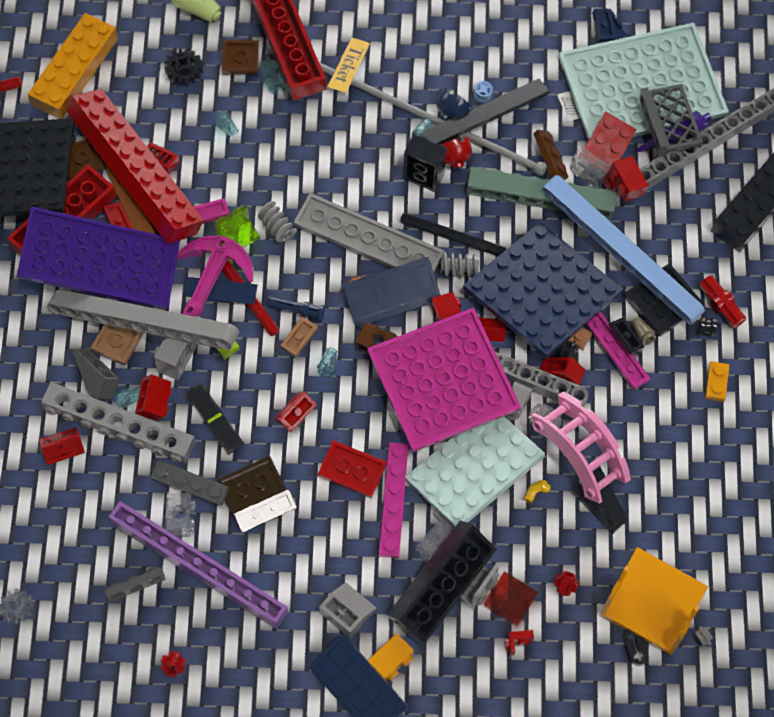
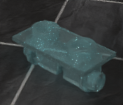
(276, 80)

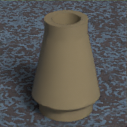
(643, 331)

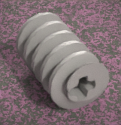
(276, 223)
(459, 265)

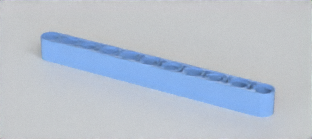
(623, 250)

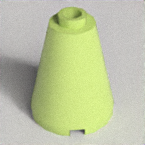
(205, 9)

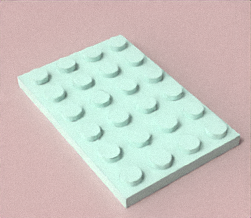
(474, 469)

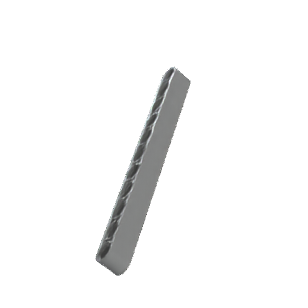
(709, 138)
(143, 319)

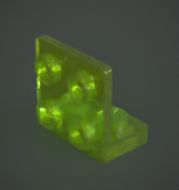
(237, 227)

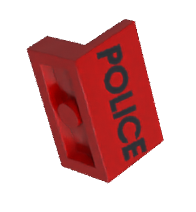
(61, 445)

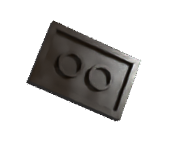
(252, 485)

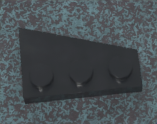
(609, 510)

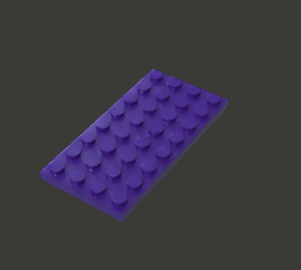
(98, 258)

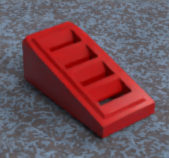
(173, 158)

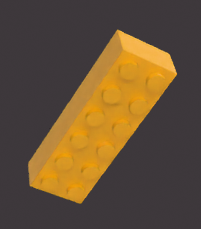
(73, 65)

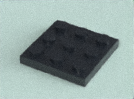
(653, 309)

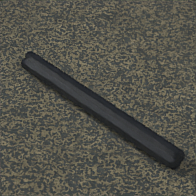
(452, 234)

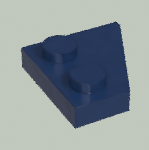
(607, 25)

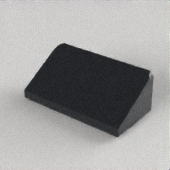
(626, 336)

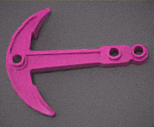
(214, 266)

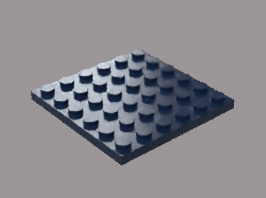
(543, 289)

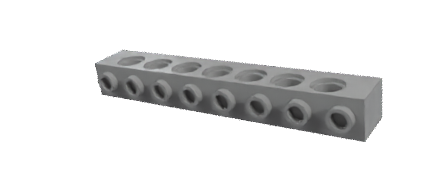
(57, 394)

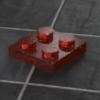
(510, 599)

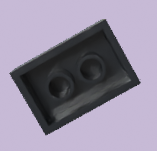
(424, 163)

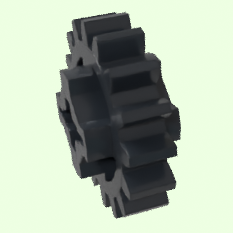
(183, 67)

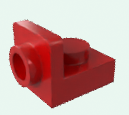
(521, 638)

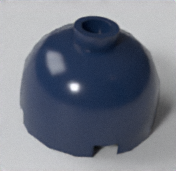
(451, 105)

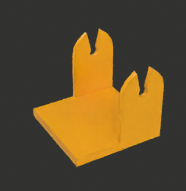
(654, 601)

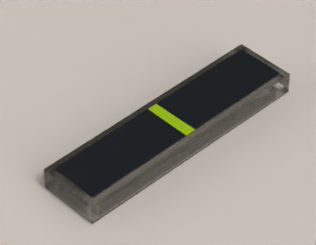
(215, 419)

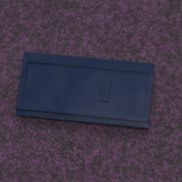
(391, 291)
(356, 682)

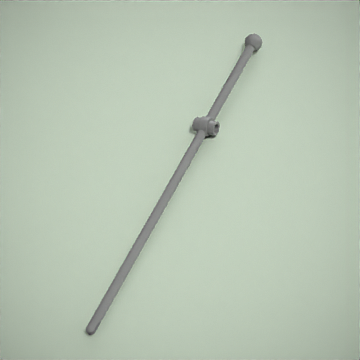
(539, 168)

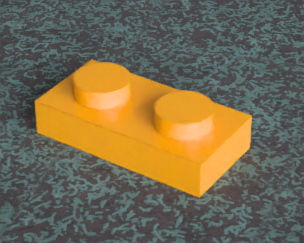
(717, 381)

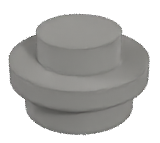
(704, 636)

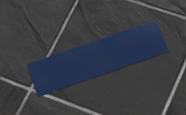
(225, 291)

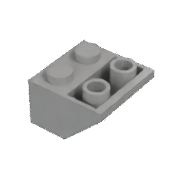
(346, 609)

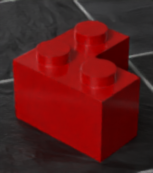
(626, 179)

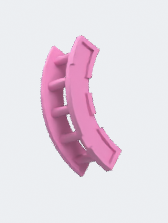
(598, 432)

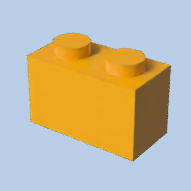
(392, 657)

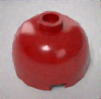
(458, 152)

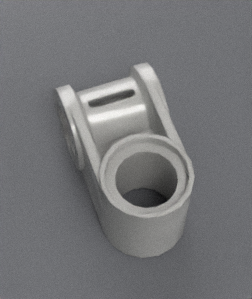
(523, 394)

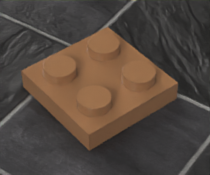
(116, 343)

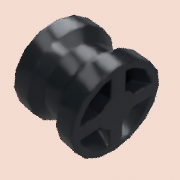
(707, 326)

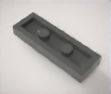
(134, 584)

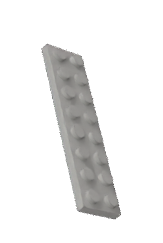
(363, 234)

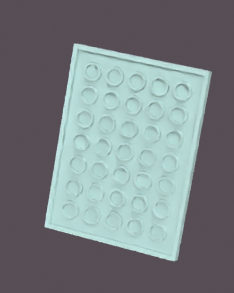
(613, 72)

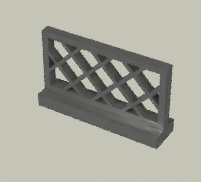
(656, 126)

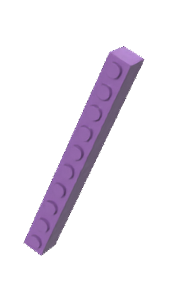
(198, 565)

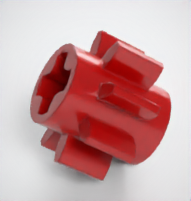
(566, 583)
(172, 664)

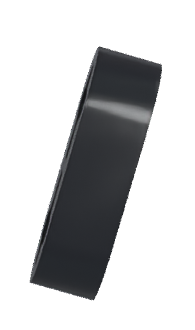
(631, 649)

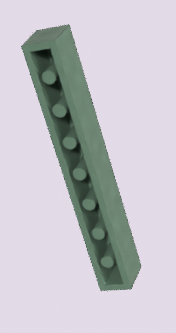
(529, 191)

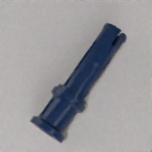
(305, 309)

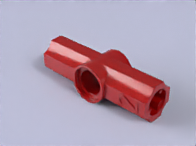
(722, 301)

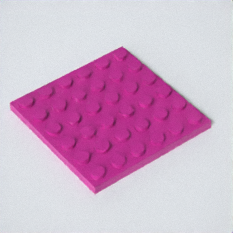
(443, 379)

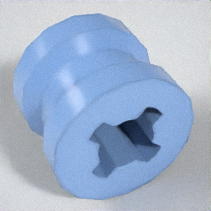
(483, 87)

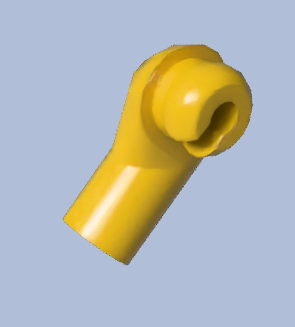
(535, 488)

